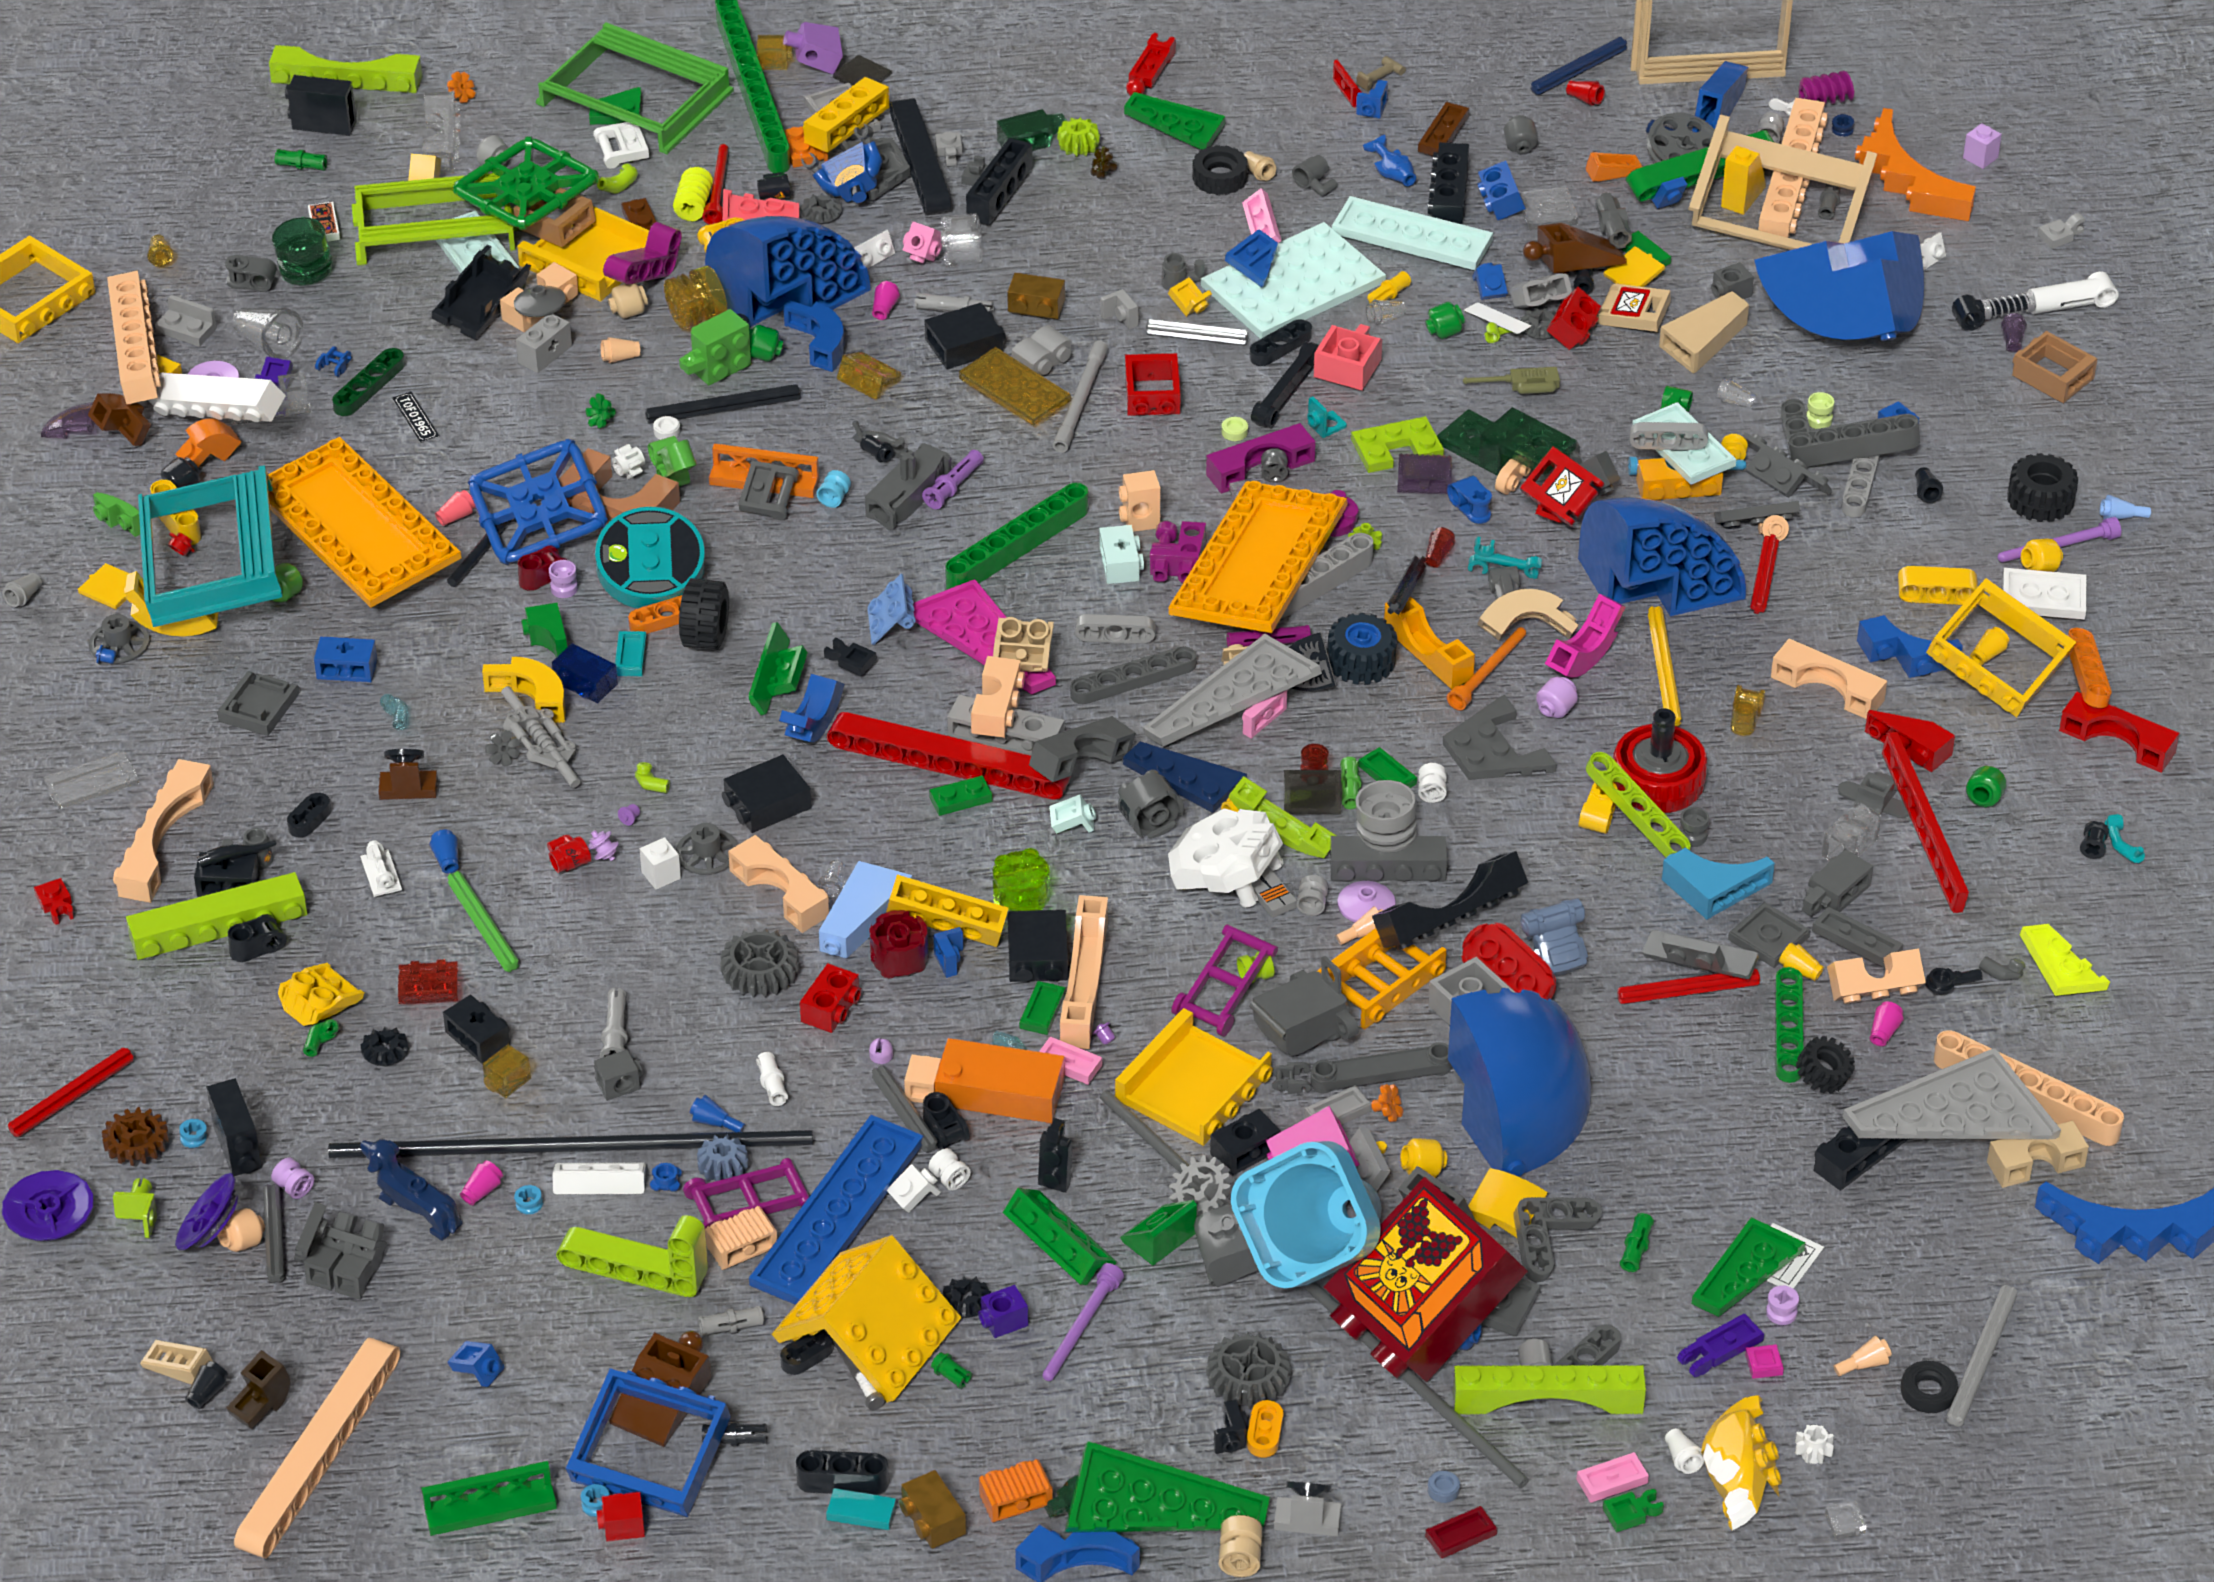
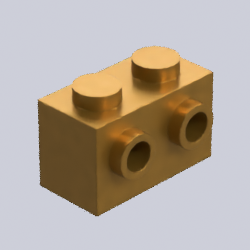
(1036, 295)
(932, 1509)

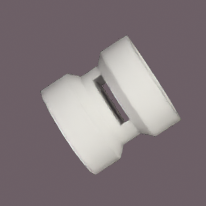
(1432, 782)
(949, 1169)

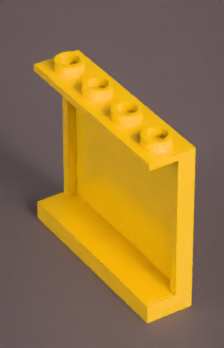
(587, 252)
(1191, 1079)

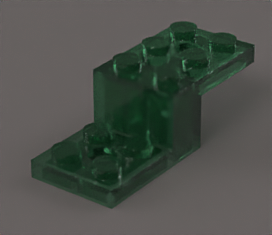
(1504, 439)

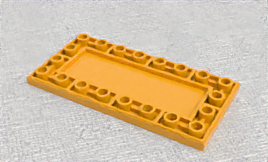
(357, 522)
(1258, 556)

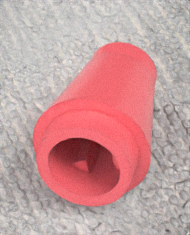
(455, 508)

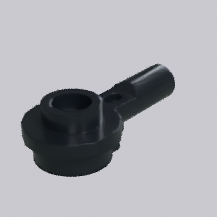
(1943, 980)

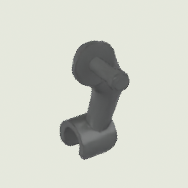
(883, 437)

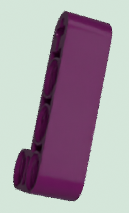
(647, 263)

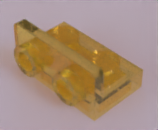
(866, 374)

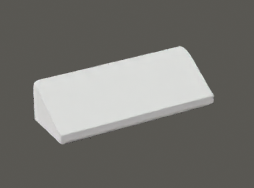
(599, 1178)

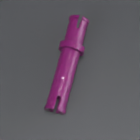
(1283, 635)

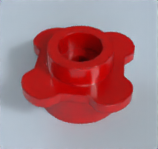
(180, 544)

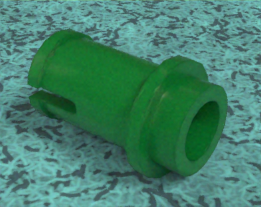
(950, 1369)

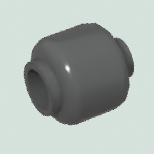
(1520, 133)

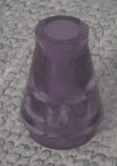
(2013, 330)

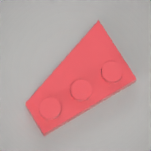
(748, 207)

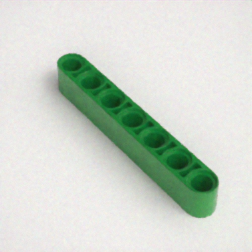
(1648, 179)
(1018, 536)

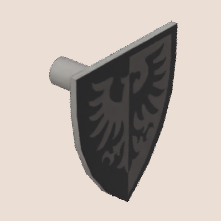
(1315, 650)

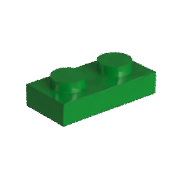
(960, 795)

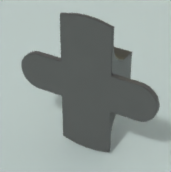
(1876, 793)

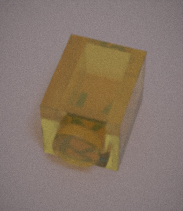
(773, 53)
(506, 1071)

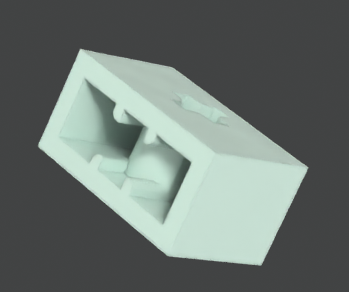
(1120, 554)

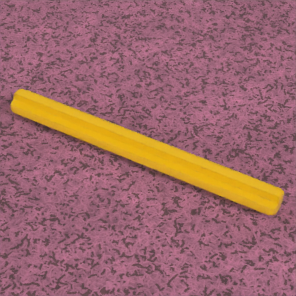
(1664, 661)

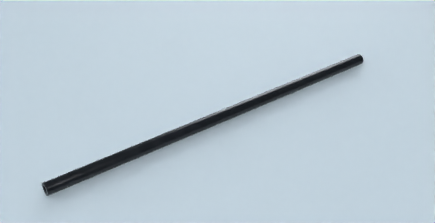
(578, 1143)

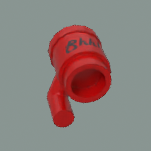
(568, 853)

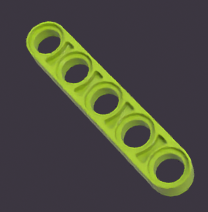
(1634, 793)

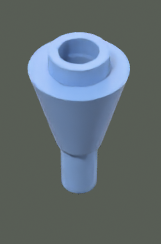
(2122, 509)

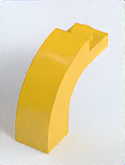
(135, 594)
(529, 678)

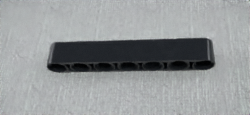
(920, 156)

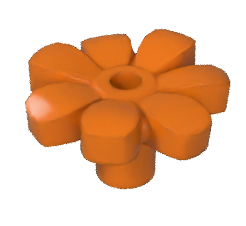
(461, 86)
(1388, 1102)

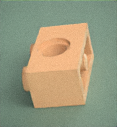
(1140, 500)

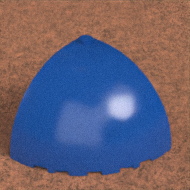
(781, 260)
(1849, 287)
(1658, 550)
(1520, 1076)

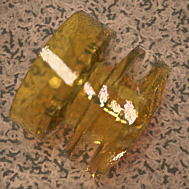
(695, 297)

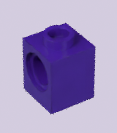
(1003, 1311)

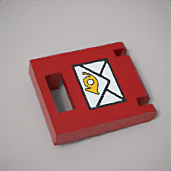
(1564, 489)

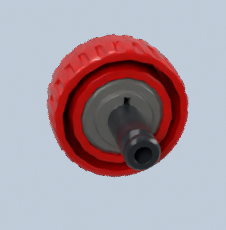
(1663, 762)

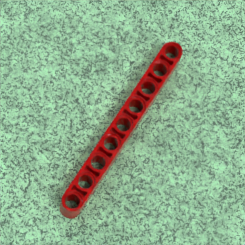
(941, 754)

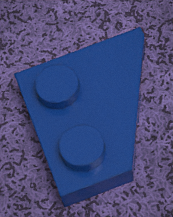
(1253, 256)

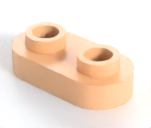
(1510, 476)

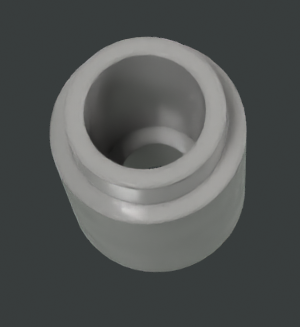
(1534, 1353)

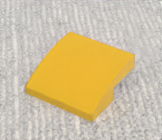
(1498, 1198)

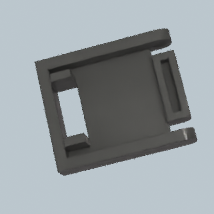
(257, 705)

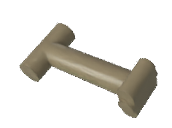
(1366, 81)

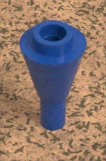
(710, 1113)

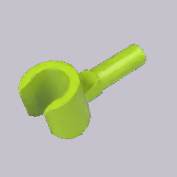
(1493, 332)

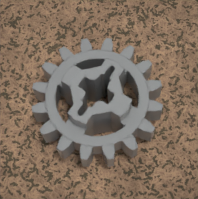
(1203, 1188)

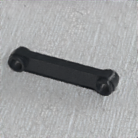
(1267, 411)

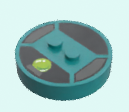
(648, 556)

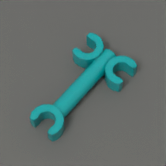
(1486, 555)

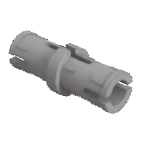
(730, 1320)

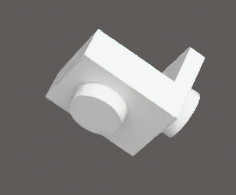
(913, 1187)

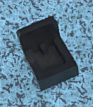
(1234, 1434)

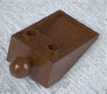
(1571, 249)
(676, 1365)

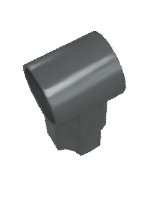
(1503, 580)

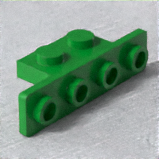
(777, 669)

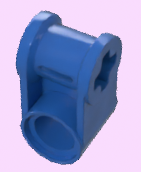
(1471, 499)

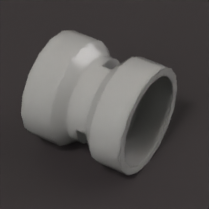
(1773, 124)
(1312, 895)

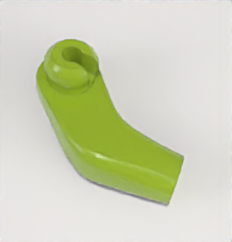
(618, 182)

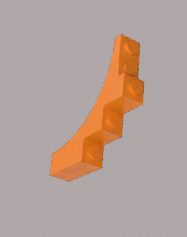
(1903, 175)

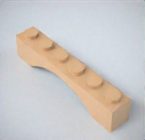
(184, 790)
(1085, 971)

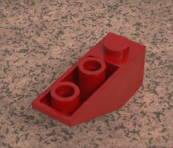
(1922, 739)

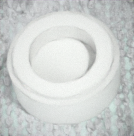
(666, 427)

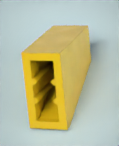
(1742, 180)

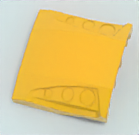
(317, 994)

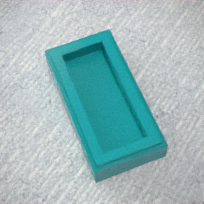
(630, 653)
(861, 1509)

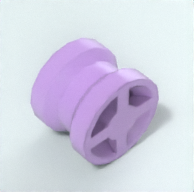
(1786, 1311)

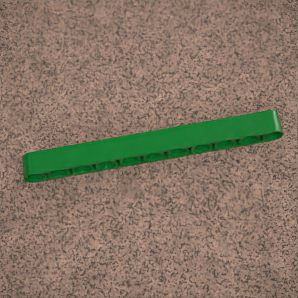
(753, 85)

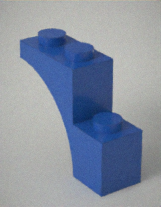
(1883, 640)
(1047, 1553)

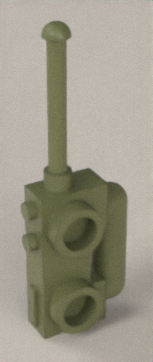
(1526, 380)

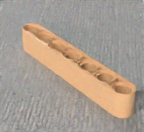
(2061, 1101)

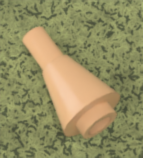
(1359, 928)
(1871, 1354)

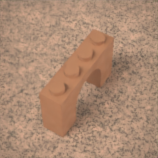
(656, 493)

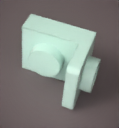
(1072, 813)

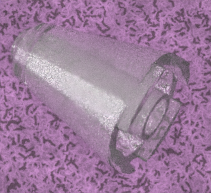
(270, 330)

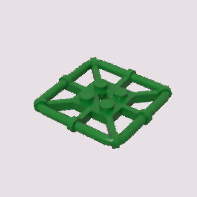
(525, 183)

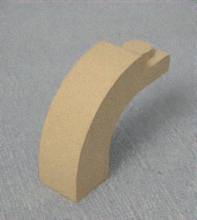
(1526, 604)

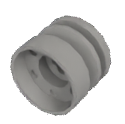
(1386, 816)

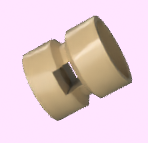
(1240, 1546)

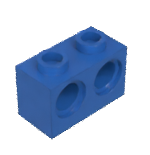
(1501, 191)

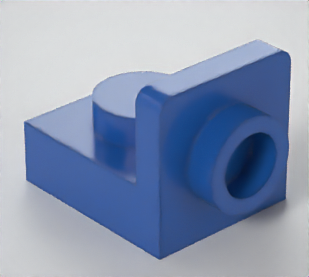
(1373, 103)
(947, 949)
(478, 1360)

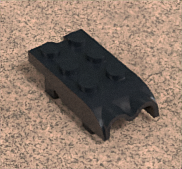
(476, 294)

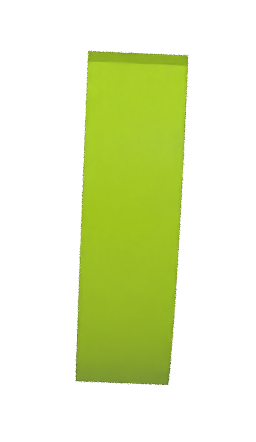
(1293, 832)

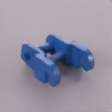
(327, 358)

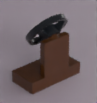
(405, 779)

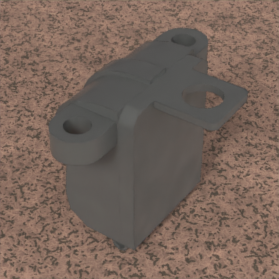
(1305, 1010)
(1223, 1246)

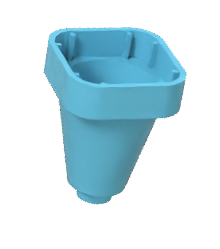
(1298, 1214)

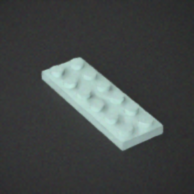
(1412, 233)

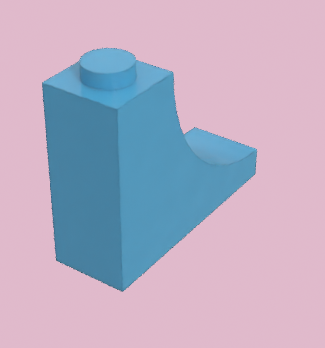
(1714, 885)

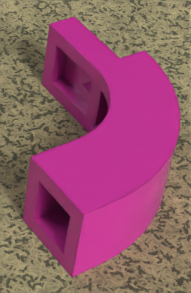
(1591, 642)

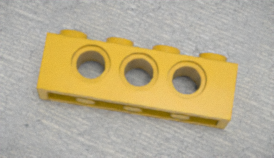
(849, 110)
(949, 909)

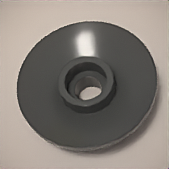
(539, 301)

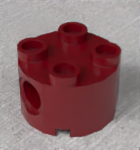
(898, 944)

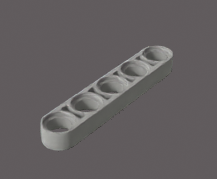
(1859, 478)

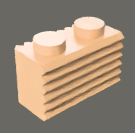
(740, 1237)

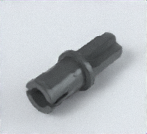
(1829, 199)

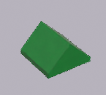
(1162, 1231)

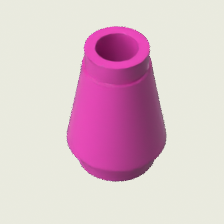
(884, 299)
(1886, 1021)
(481, 1182)

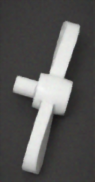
(1780, 105)

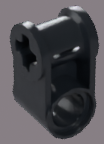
(253, 938)
(944, 1120)

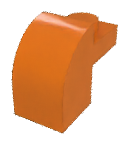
(208, 438)

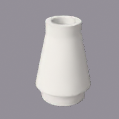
(1684, 1452)

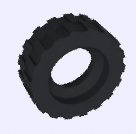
(1220, 182)

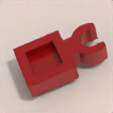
(55, 899)

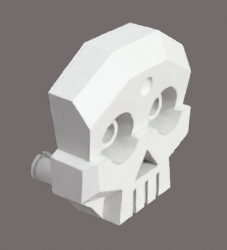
(1226, 853)

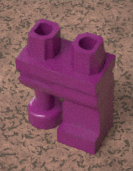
(1176, 558)

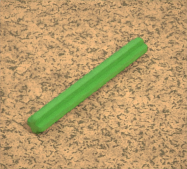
(483, 921)

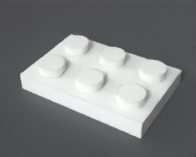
(2048, 592)

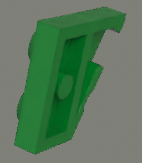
(627, 100)

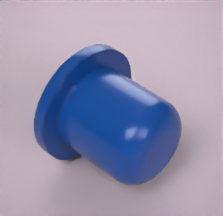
(105, 655)

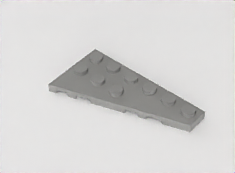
(1245, 680)

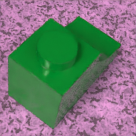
(545, 627)

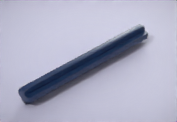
(1578, 65)

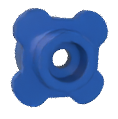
(665, 1177)

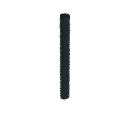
(473, 557)

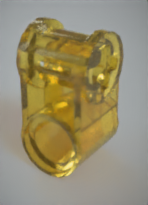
(1746, 710)

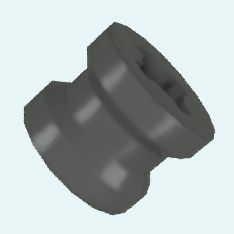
(1274, 465)

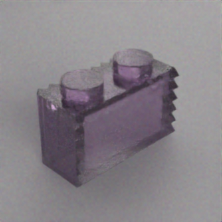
(1424, 473)

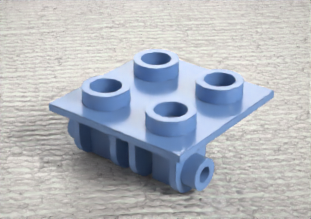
(891, 607)

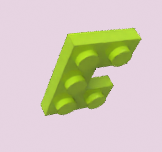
(1375, 442)

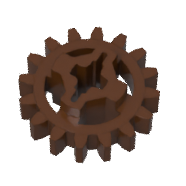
(135, 1136)

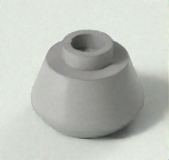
(490, 147)

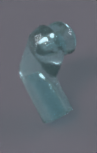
(395, 708)
(1006, 1040)

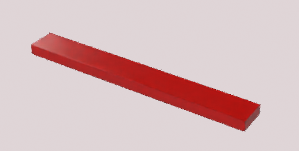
(1925, 823)

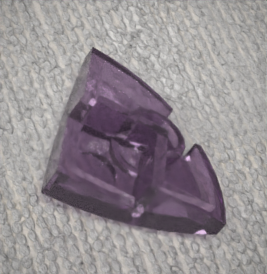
(69, 420)

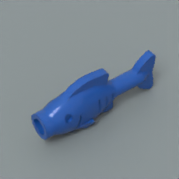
(1393, 163)

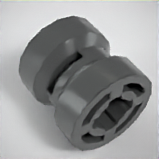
(1694, 825)

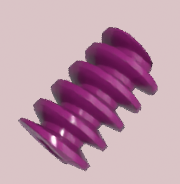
(1827, 87)

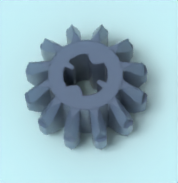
(722, 1158)

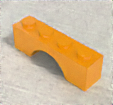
(1449, 662)

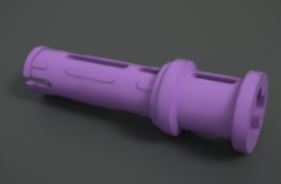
(946, 485)

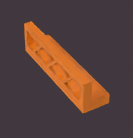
(734, 473)

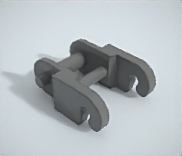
(1290, 1084)

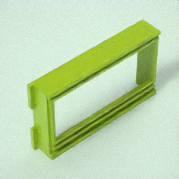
(420, 193)

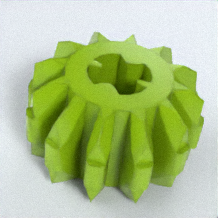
(1078, 136)

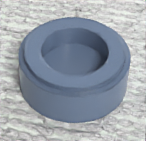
(1443, 1486)

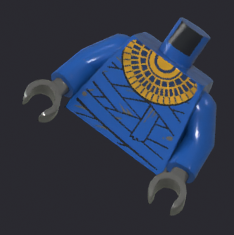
(850, 172)

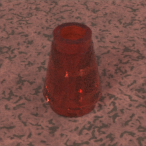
(1439, 545)

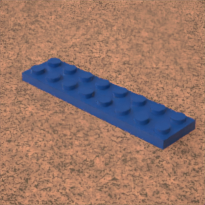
(836, 1209)

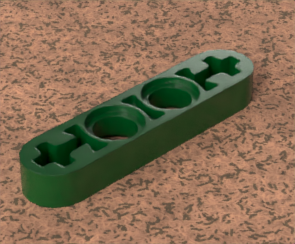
(349, 400)

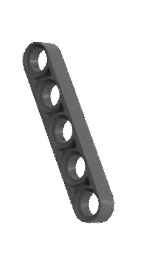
(1123, 683)

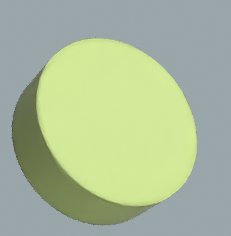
(1234, 429)

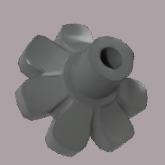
(502, 748)

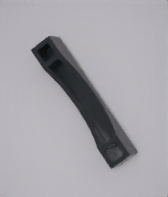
(1491, 880)

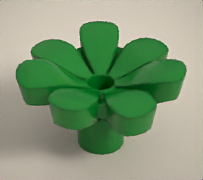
(600, 411)

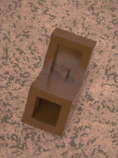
(112, 413)

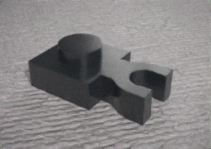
(851, 658)

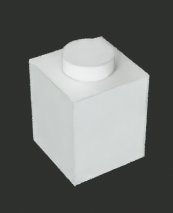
(660, 863)

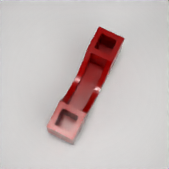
(2150, 741)

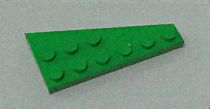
(1139, 1495)

